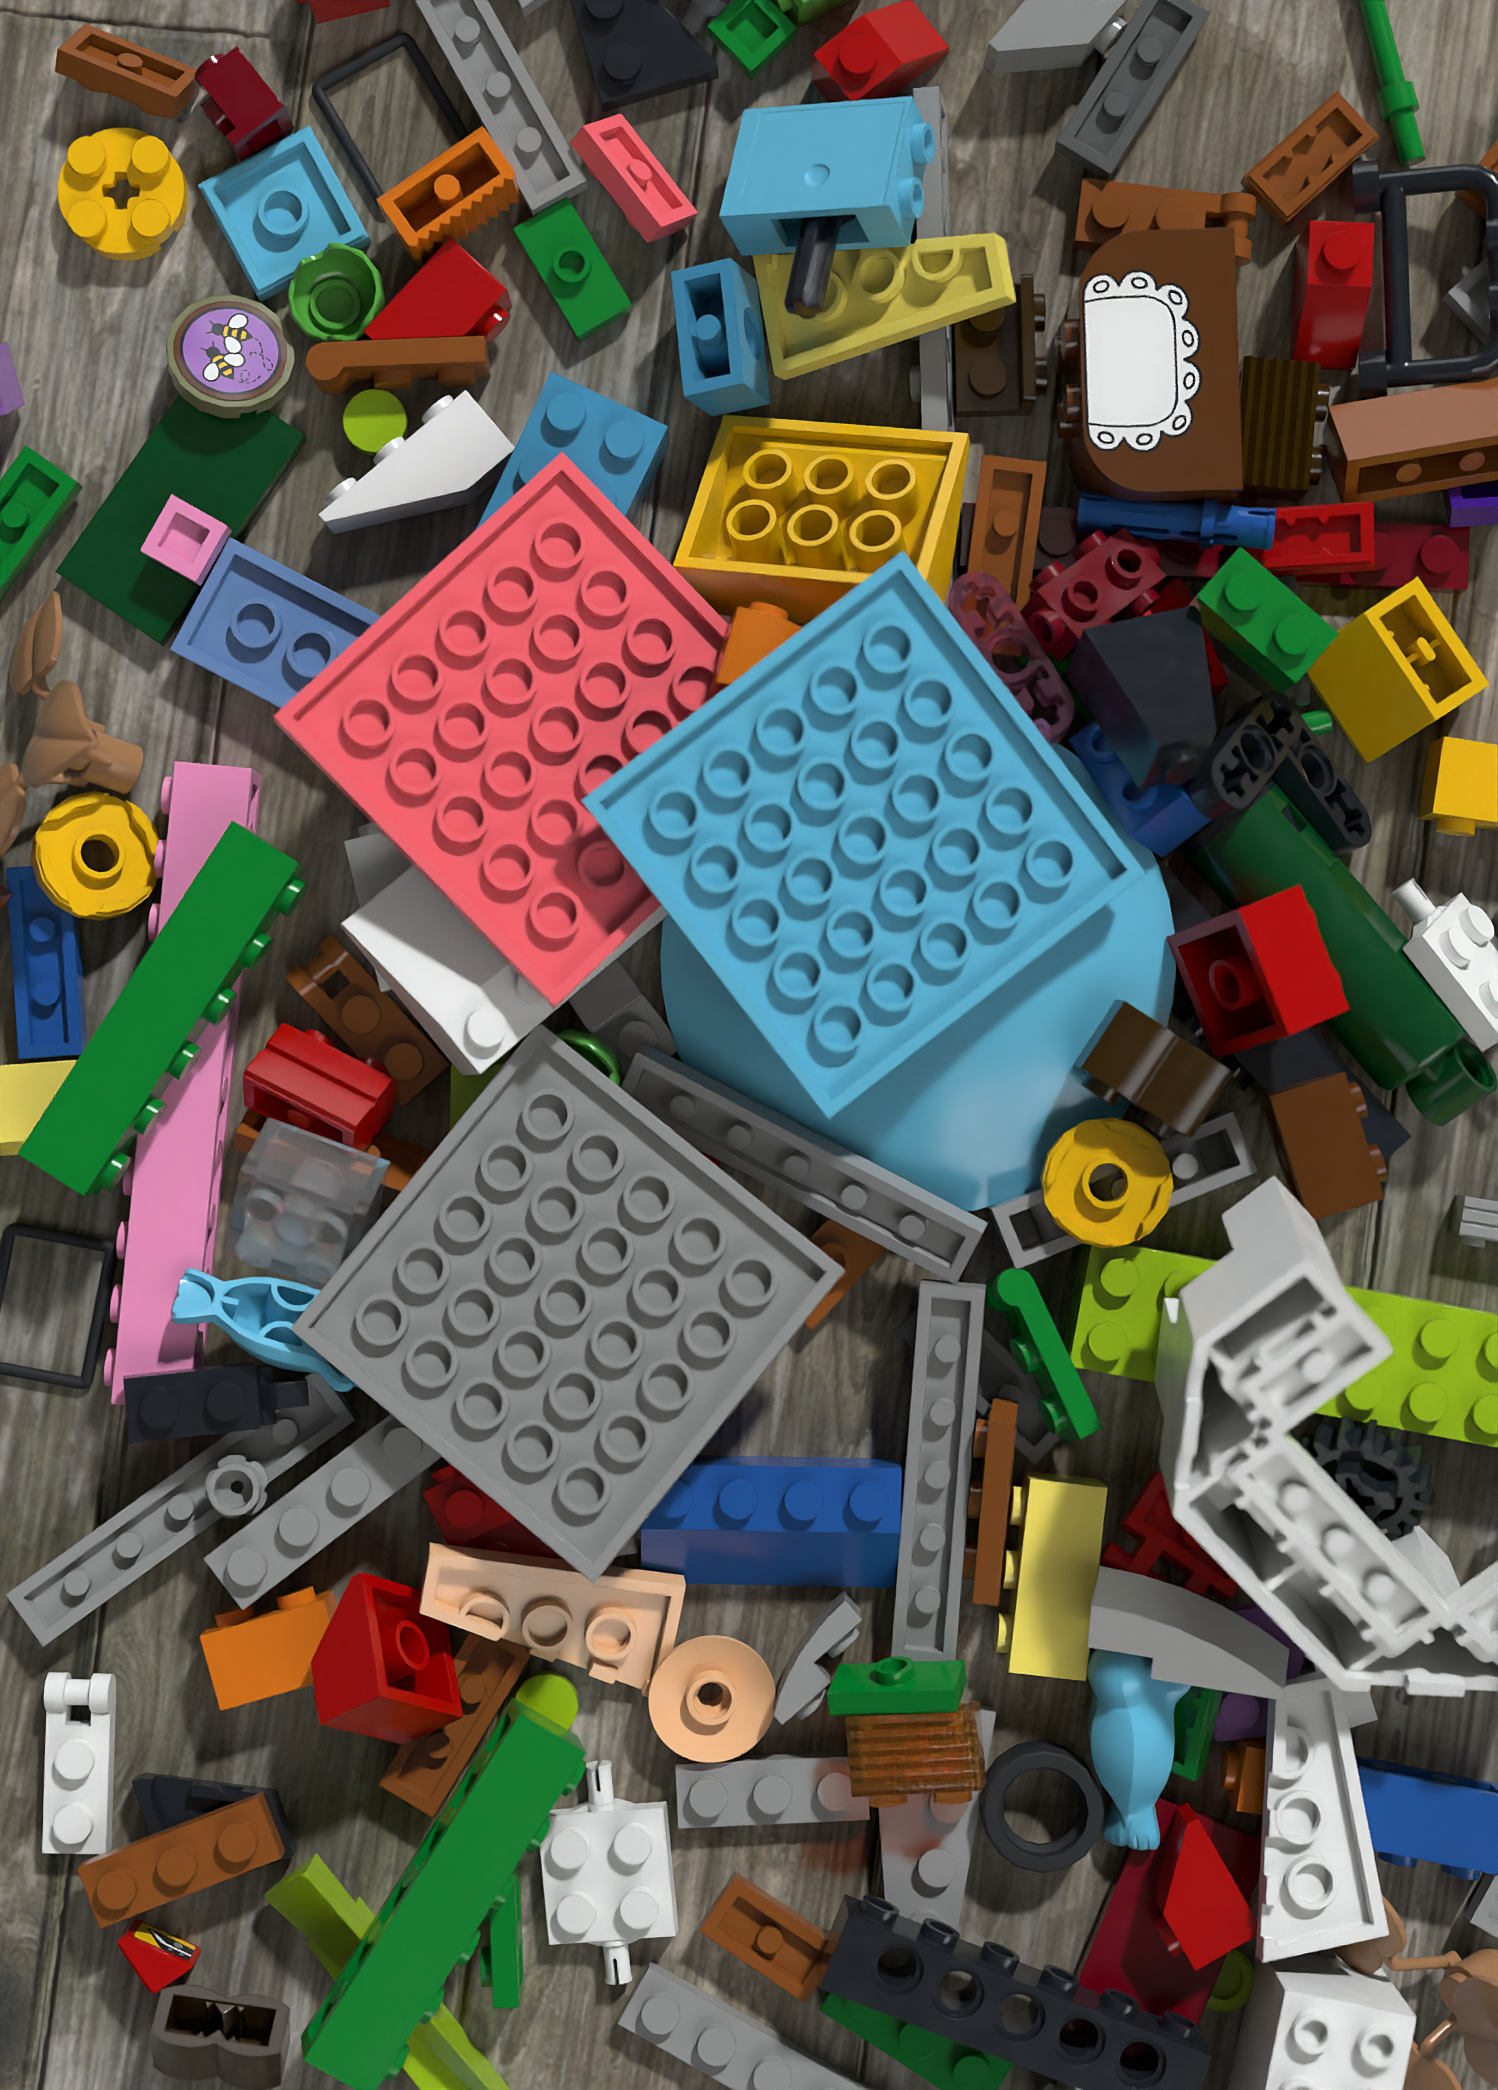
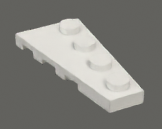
(1316, 1841)

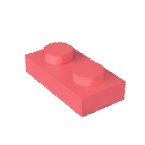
(633, 178)

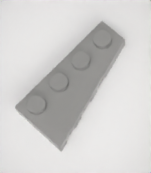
(930, 1850)

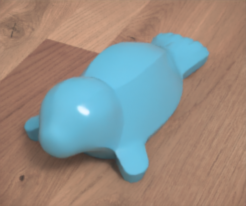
(257, 1318)
(1131, 1742)

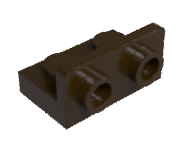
(997, 357)

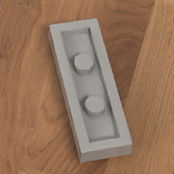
(767, 1790)

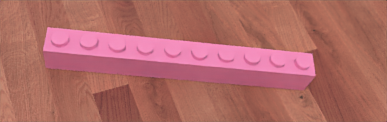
(181, 1160)

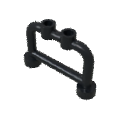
(1387, 194)

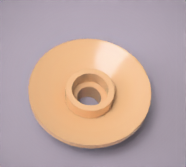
(718, 1727)

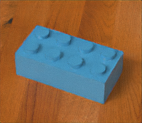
(602, 437)

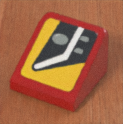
(156, 1954)

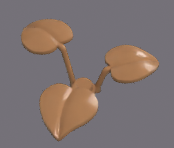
(62, 732)
(1466, 1989)

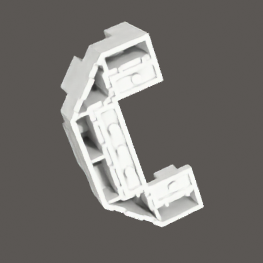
(1237, 1368)

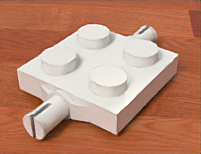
(1457, 957)
(608, 1873)

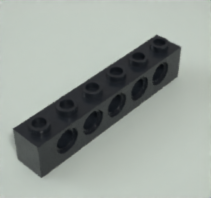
(972, 2016)

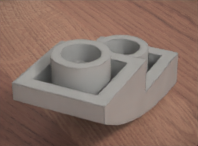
(805, 1675)

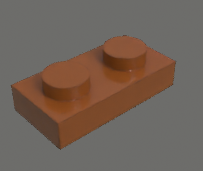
(127, 72)
(766, 1936)

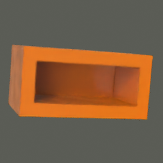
(266, 1649)

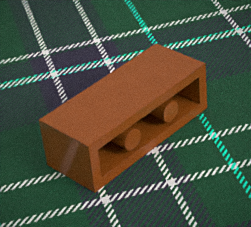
(1414, 441)

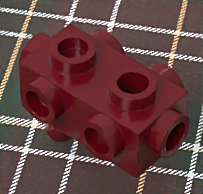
(1107, 582)

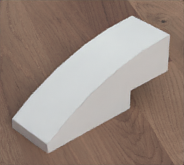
(1185, 1636)

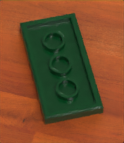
(205, 461)

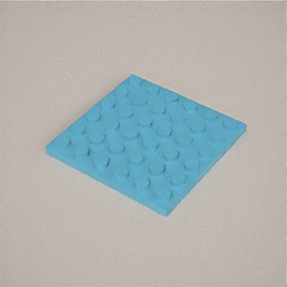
(864, 835)

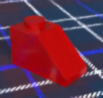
(877, 54)
(1331, 292)
(446, 299)
(1198, 1896)

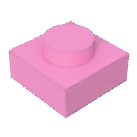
(186, 540)

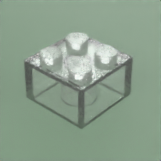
(303, 1203)

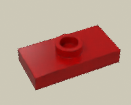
(1320, 540)

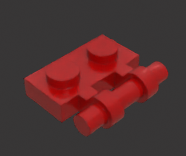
(1162, 1535)

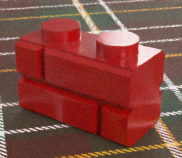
(319, 1088)

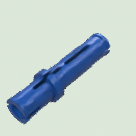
(1179, 520)

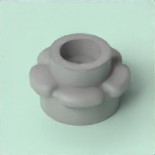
(220, 1492)

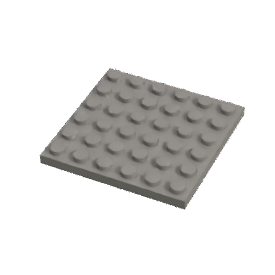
(567, 1301)

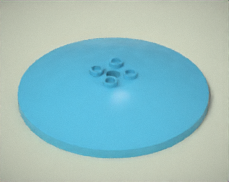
(994, 1086)

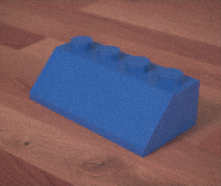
(779, 1522)

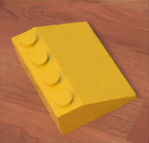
(816, 509)

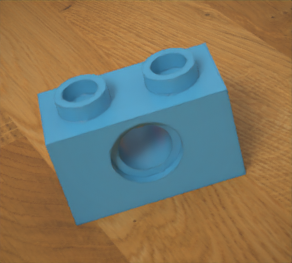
(720, 337)

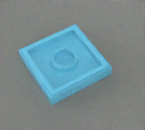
(282, 210)

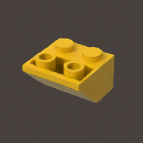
(1394, 671)

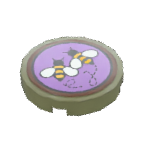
(230, 356)

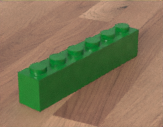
(164, 1011)
(442, 1899)

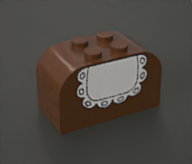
(1154, 369)

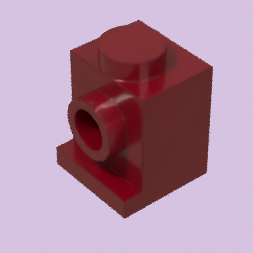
(241, 104)

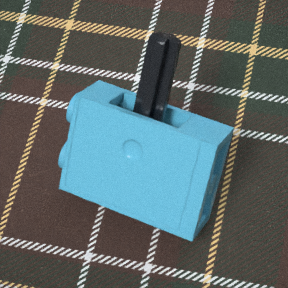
(826, 183)

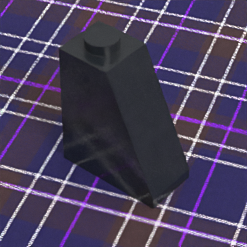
(1149, 693)

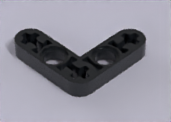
(1280, 755)

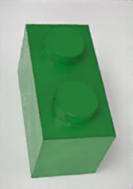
(1262, 621)

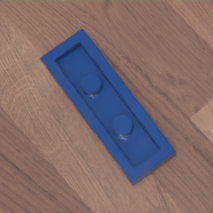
(45, 971)

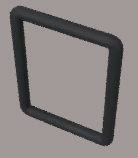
(357, 65)
(100, 1307)

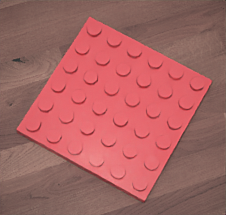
(504, 702)

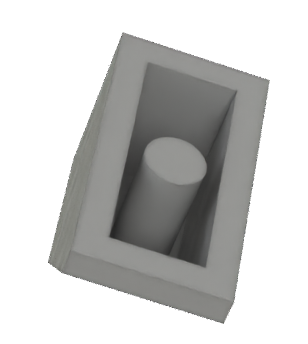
(1055, 34)

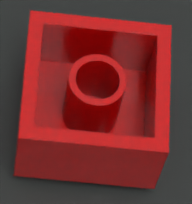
(1258, 972)

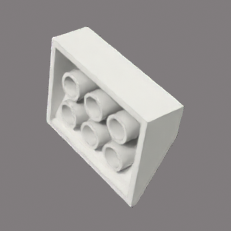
(450, 974)

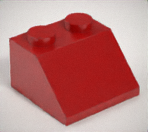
(385, 1665)

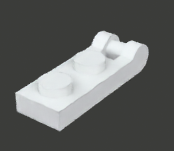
(79, 1765)

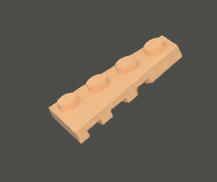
(608, 1626)

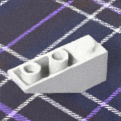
(435, 469)

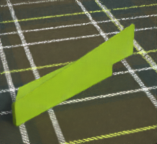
(321, 1909)

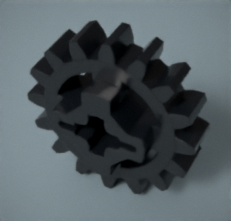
(1374, 1471)

